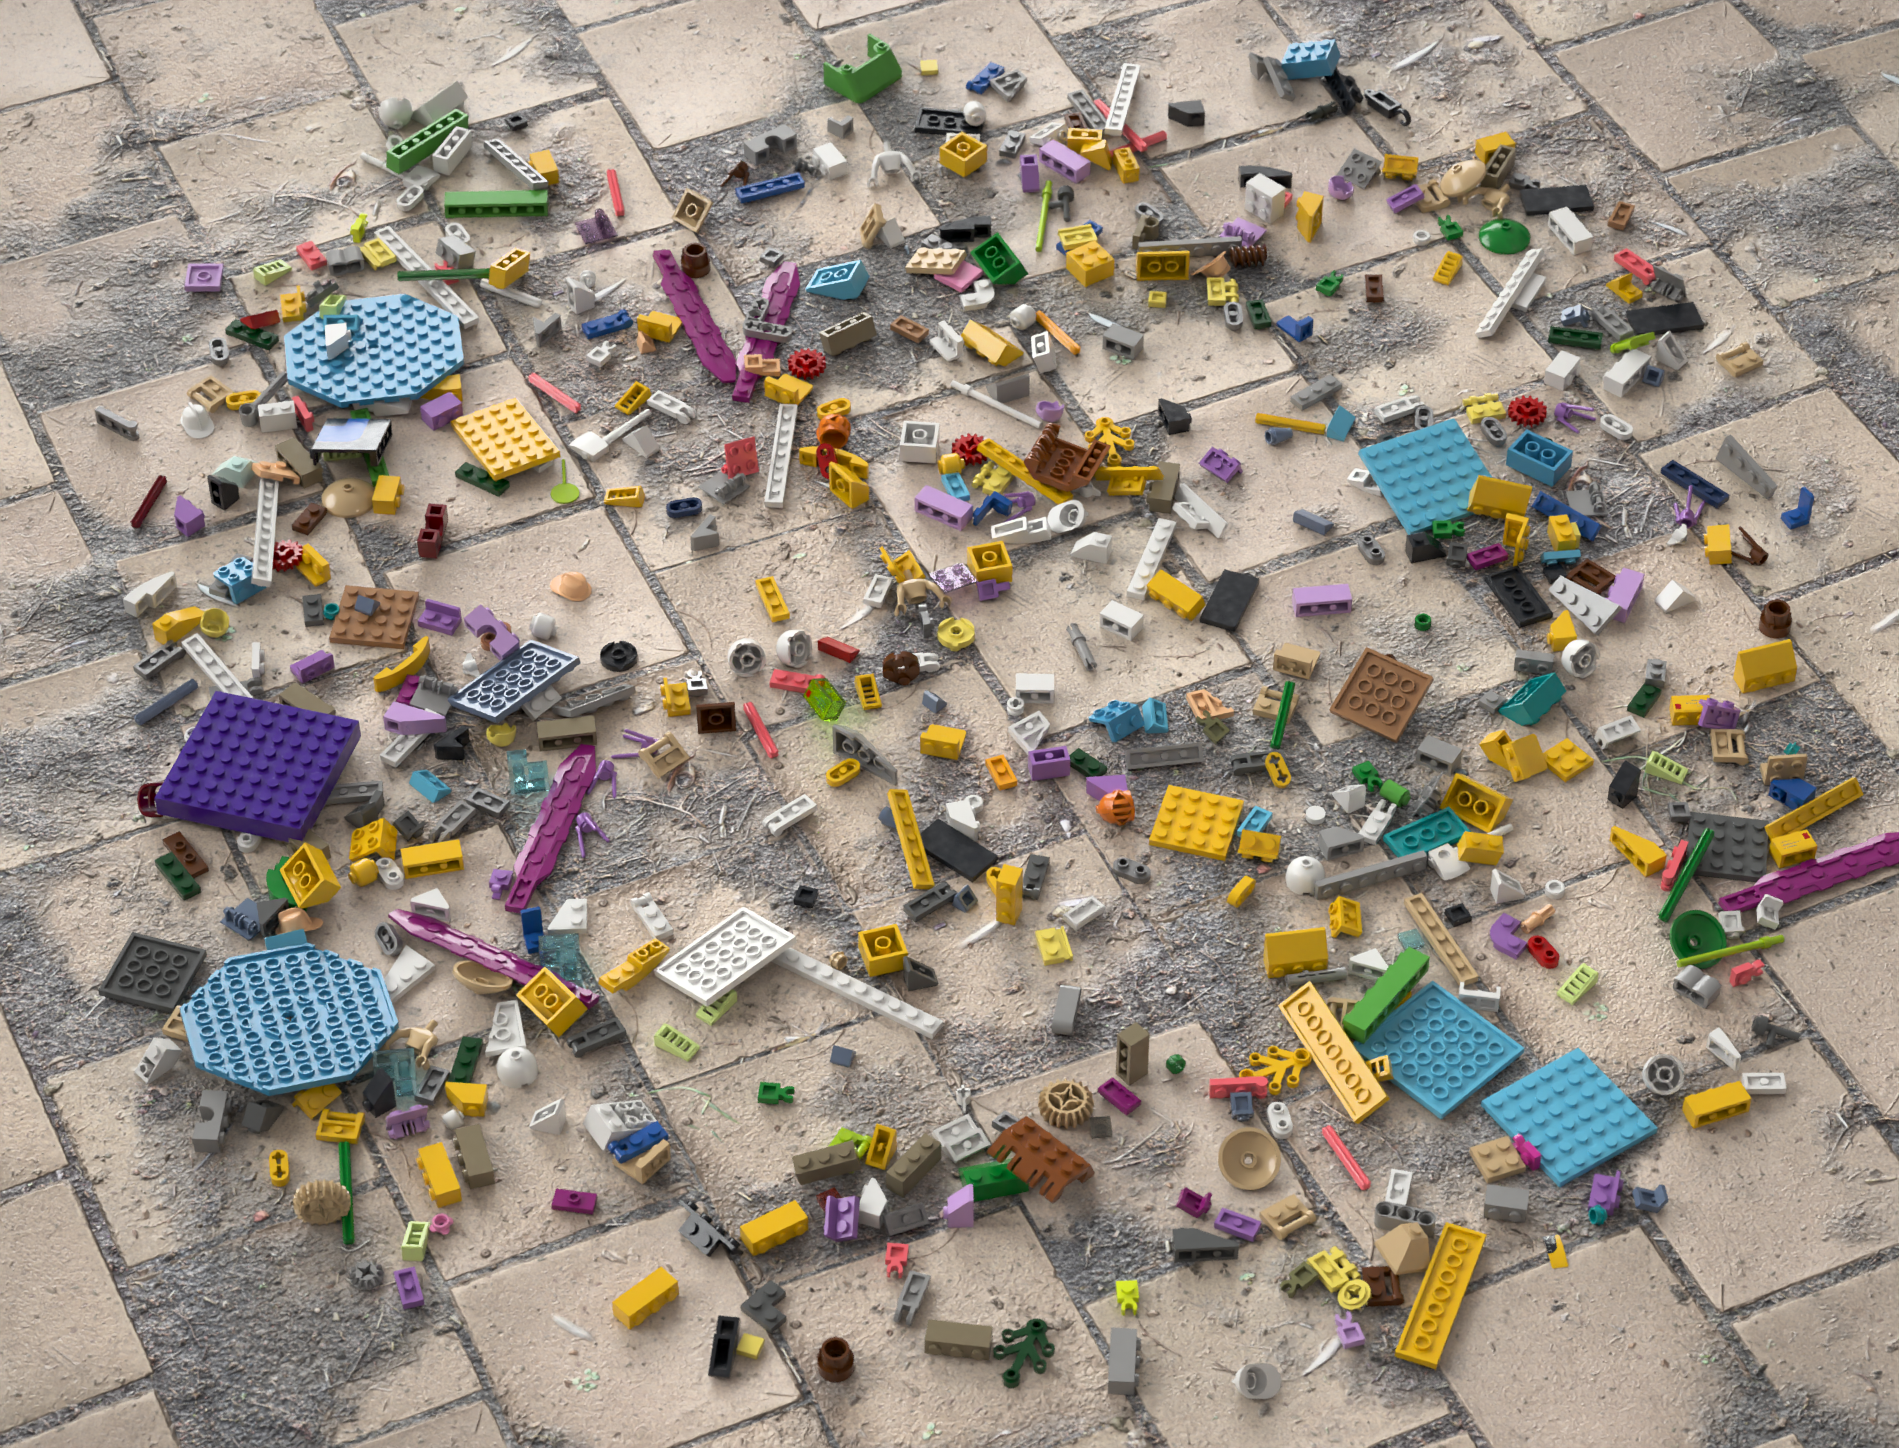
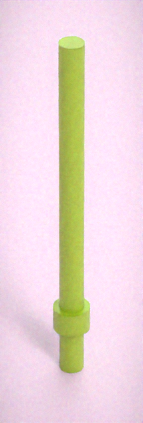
(1046, 195)
(1763, 943)

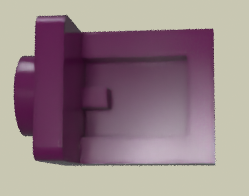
(1193, 1203)

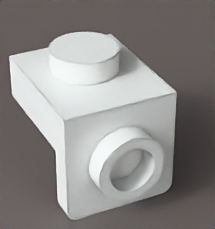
(1768, 911)
(1731, 924)

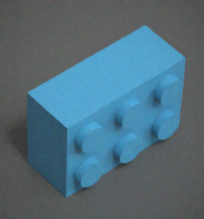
(1310, 59)
(1539, 458)

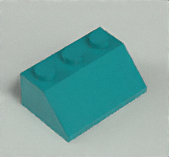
(1533, 699)

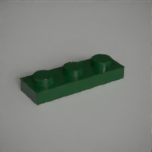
(253, 336)
(1575, 337)
(481, 479)
(177, 876)
(466, 1060)

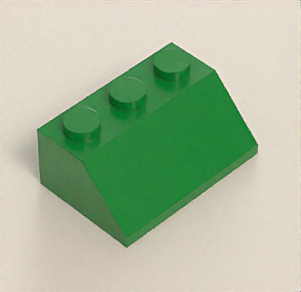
(999, 261)
(992, 1180)

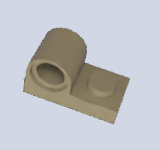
(1146, 229)

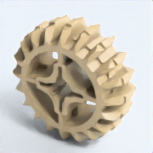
(1066, 1103)
(321, 1202)

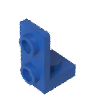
(1299, 329)
(997, 502)
(1801, 515)
(532, 928)

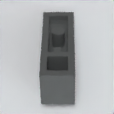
(1198, 1245)

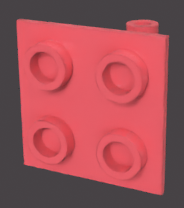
(740, 457)

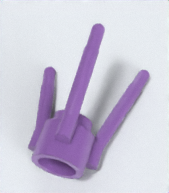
(1565, 411)
(1024, 500)
(1687, 515)
(645, 740)
(605, 772)
(586, 824)

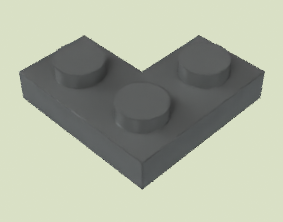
(761, 1306)

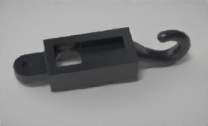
(1386, 105)

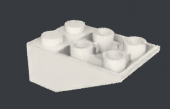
(616, 1121)

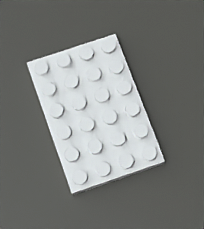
(725, 956)

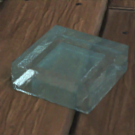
(1411, 939)

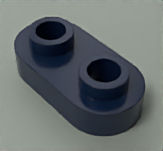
(684, 507)

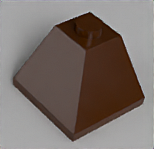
(716, 717)

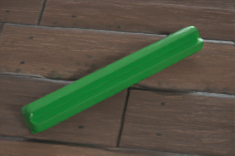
(1282, 715)

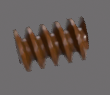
(1248, 255)

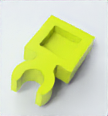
(358, 228)
(1128, 1295)

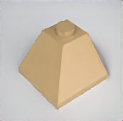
(692, 210)
(1405, 1249)

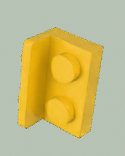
(292, 306)
(314, 566)
(676, 698)
(1259, 844)
(1345, 917)

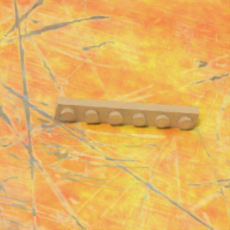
(1440, 939)

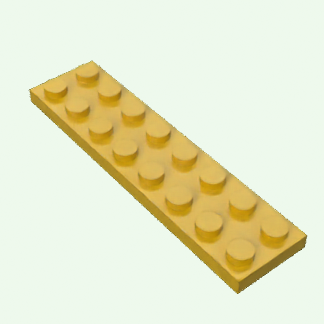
(1333, 1052)
(1440, 1295)

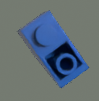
(1792, 792)

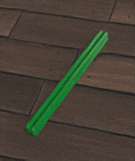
(448, 274)
(1686, 875)
(346, 1180)

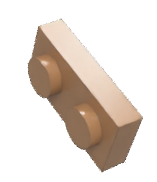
(1621, 215)
(909, 329)

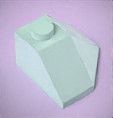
(236, 470)

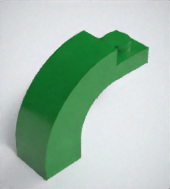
(277, 886)

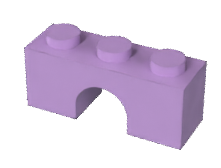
(482, 621)

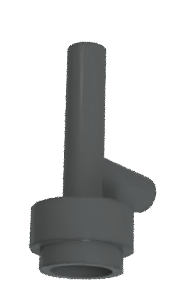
(1065, 196)
(1760, 1025)

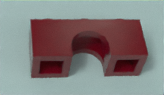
(431, 537)

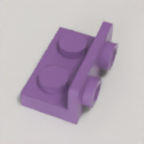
(1220, 464)
(440, 617)
(312, 666)
(1718, 714)
(1605, 1192)
(841, 1218)

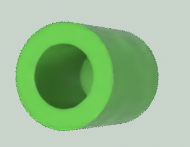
(1395, 793)

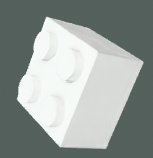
(1265, 198)
(919, 441)

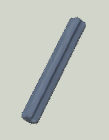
(165, 702)

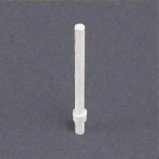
(968, 391)

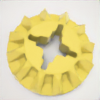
(1354, 1287)

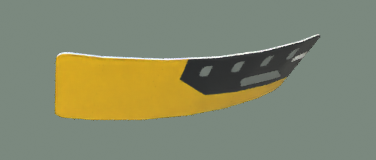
(1555, 1251)

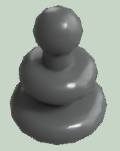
(804, 166)

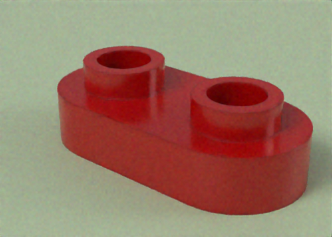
(825, 460)
(1542, 950)

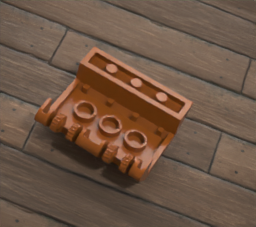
(1063, 463)
(1040, 1156)

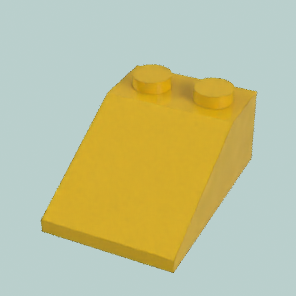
(551, 1002)

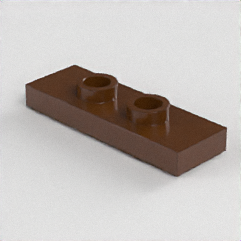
(185, 854)

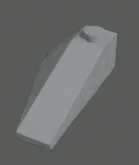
(852, 744)

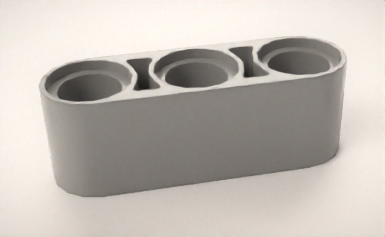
(1066, 1010)
(1390, 1215)

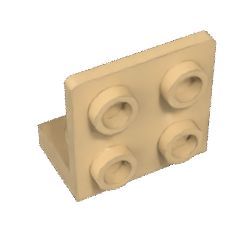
(1295, 660)
(1783, 767)
(647, 1163)

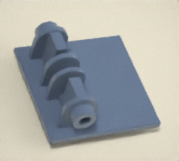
(243, 919)

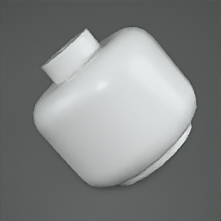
(453, 1119)

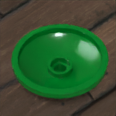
(1504, 236)
(1702, 930)

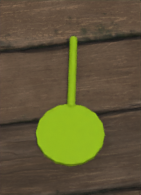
(564, 492)

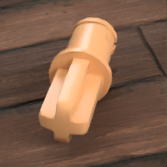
(1537, 919)

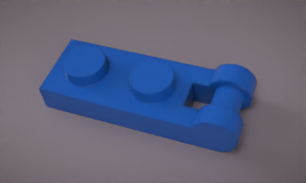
(981, 81)
(607, 324)
(638, 1142)

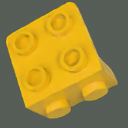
(1400, 166)
(659, 325)
(787, 389)
(1515, 535)
(902, 563)
(942, 741)
(1524, 757)
(375, 837)

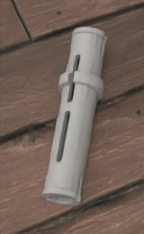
(1079, 641)
(1315, 976)

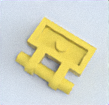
(1216, 291)
(1489, 409)
(998, 479)
(1329, 1272)

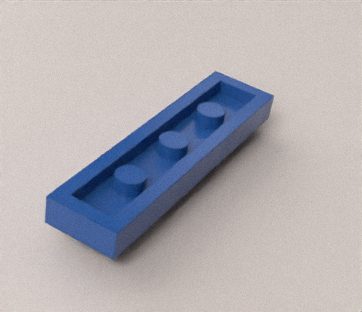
(769, 187)
(1553, 507)

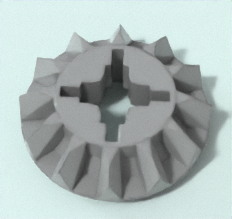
(368, 1281)

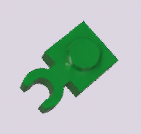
(1450, 229)
(1329, 285)
(1445, 529)
(1367, 774)
(772, 1092)

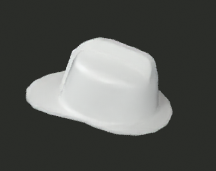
(196, 421)
(1067, 516)
(1258, 1381)

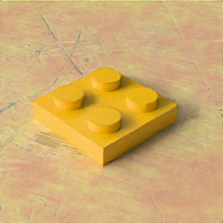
(1567, 760)

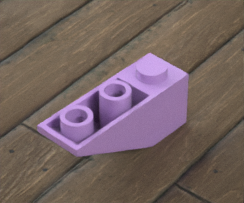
(411, 720)

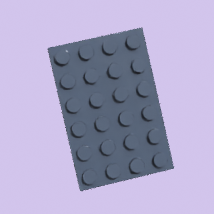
(514, 681)

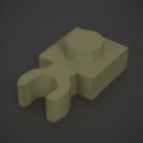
(1214, 729)
(1301, 1277)

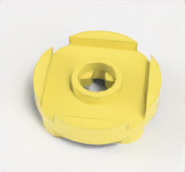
(956, 641)

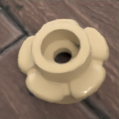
(838, 960)

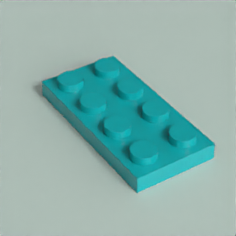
(1426, 833)

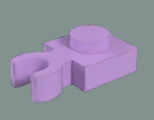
(1348, 1332)

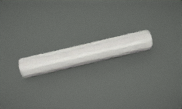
(513, 294)

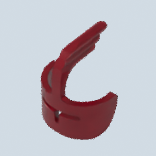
(147, 805)

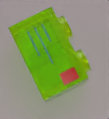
(824, 699)

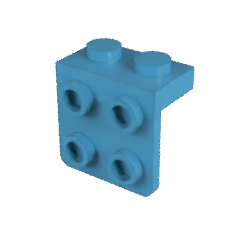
(238, 578)
(1119, 718)

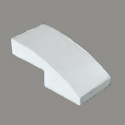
(1364, 481)

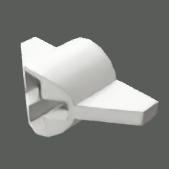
(1088, 490)
(1679, 536)
(470, 666)
(963, 1097)

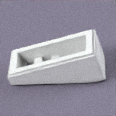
(1723, 1048)

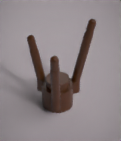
(739, 170)
(1757, 553)

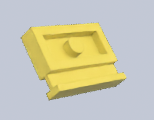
(1076, 236)
(377, 254)
(1053, 945)

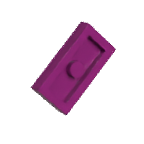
(1487, 556)
(408, 689)

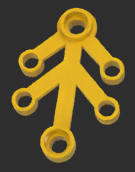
(1105, 426)
(1299, 1059)

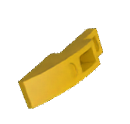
(636, 968)

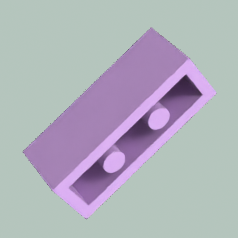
(1064, 161)
(943, 508)
(1625, 592)
(1321, 600)

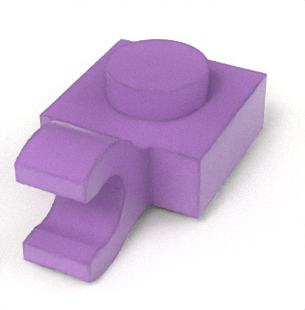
(989, 589)
(500, 881)

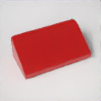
(261, 319)
(837, 649)

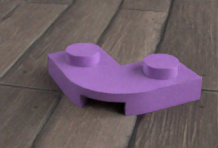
(1503, 938)

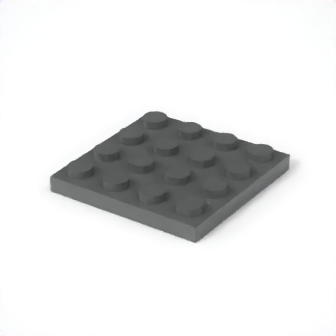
(1736, 849)
(152, 972)

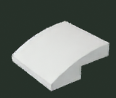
(961, 1138)

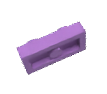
(1405, 198)
(1237, 1224)
(408, 1288)

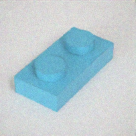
(955, 486)
(1553, 558)
(1256, 820)

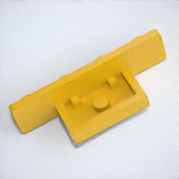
(1127, 479)

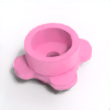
(441, 1224)

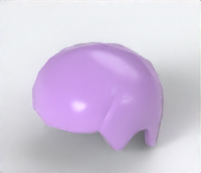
(1339, 188)
(1049, 411)

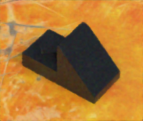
(452, 745)

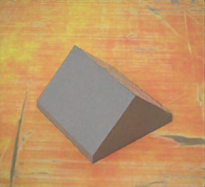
(1010, 389)

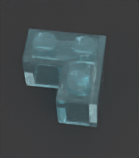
(526, 776)
(561, 951)
(400, 1067)

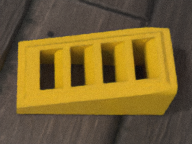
(1449, 267)
(645, 394)
(631, 496)
(867, 679)
(1384, 1061)

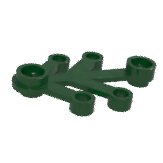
(1024, 1348)

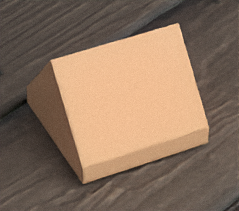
(645, 343)

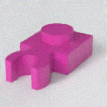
(1529, 1153)

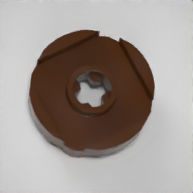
(901, 675)

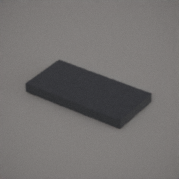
(943, 122)
(1544, 200)
(1665, 318)
(1518, 596)
(1229, 600)
(956, 850)

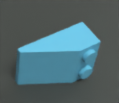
(840, 280)

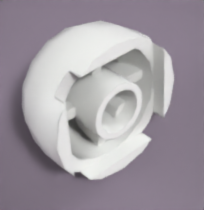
(395, 112)
(794, 648)
(746, 657)
(1580, 658)
(1303, 873)
(517, 1067)
(1663, 1074)

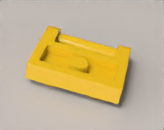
(340, 1131)

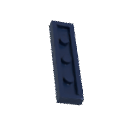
(1701, 487)

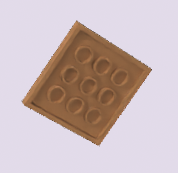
(384, 628)
(1381, 694)

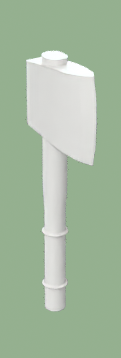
(418, 176)
(593, 447)
(1446, 860)

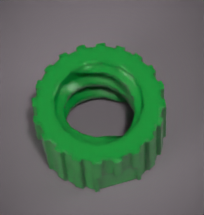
(1422, 618)
(1175, 1064)

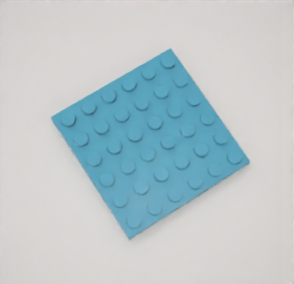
(1426, 474)
(1440, 1049)
(1570, 1116)

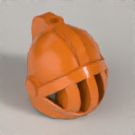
(834, 430)
(1117, 807)

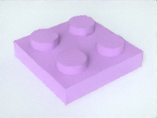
(204, 277)

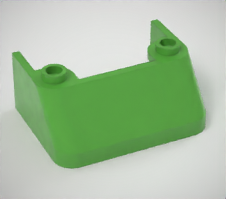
(867, 79)

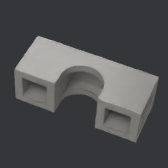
(778, 138)
(211, 1134)

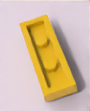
(772, 599)

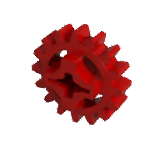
(806, 363)
(1527, 411)
(967, 449)
(287, 555)

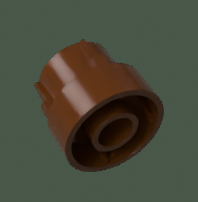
(695, 260)
(1775, 619)
(835, 1360)

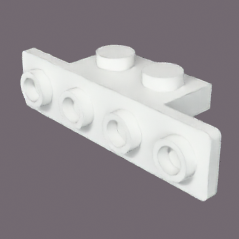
(1197, 512)

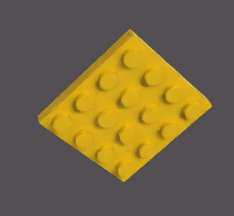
(1196, 822)

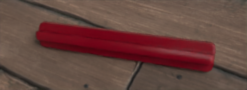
(148, 501)

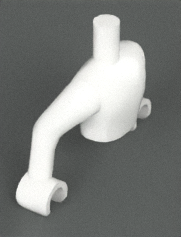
(890, 163)

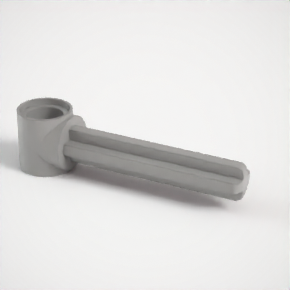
(249, 412)

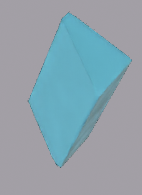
(352, 321)
(1340, 424)
(1155, 716)
(429, 785)
(286, 939)

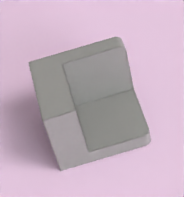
(840, 128)

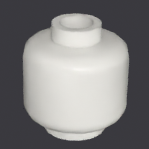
(974, 113)
(1023, 317)
(543, 626)

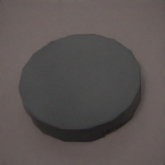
(618, 656)

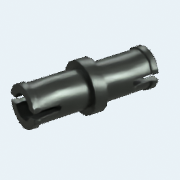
(1321, 111)

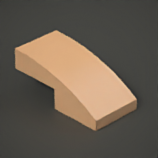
(760, 366)

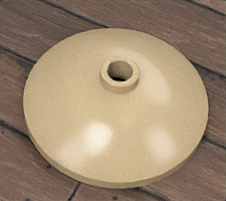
(1462, 178)
(348, 498)
(480, 979)
(1253, 1144)

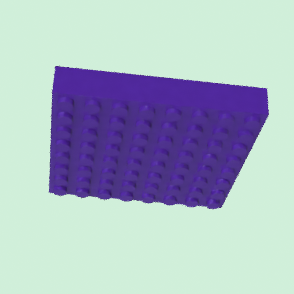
(258, 767)

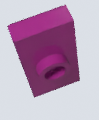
(1119, 1096)
(574, 1201)

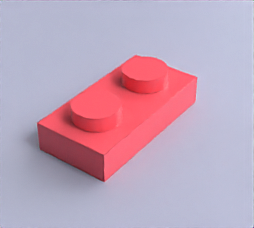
(311, 255)
(301, 410)

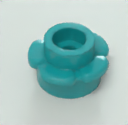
(330, 611)
(1792, 749)
(1597, 1215)

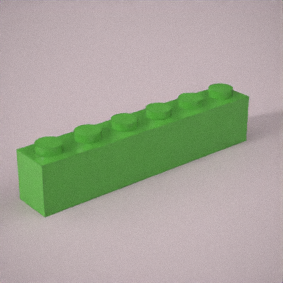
(424, 142)
(496, 203)
(1385, 995)

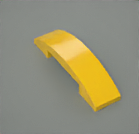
(855, 464)
(391, 678)

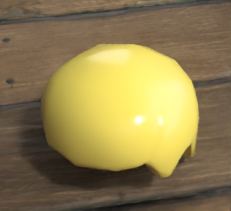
(214, 622)
(501, 735)

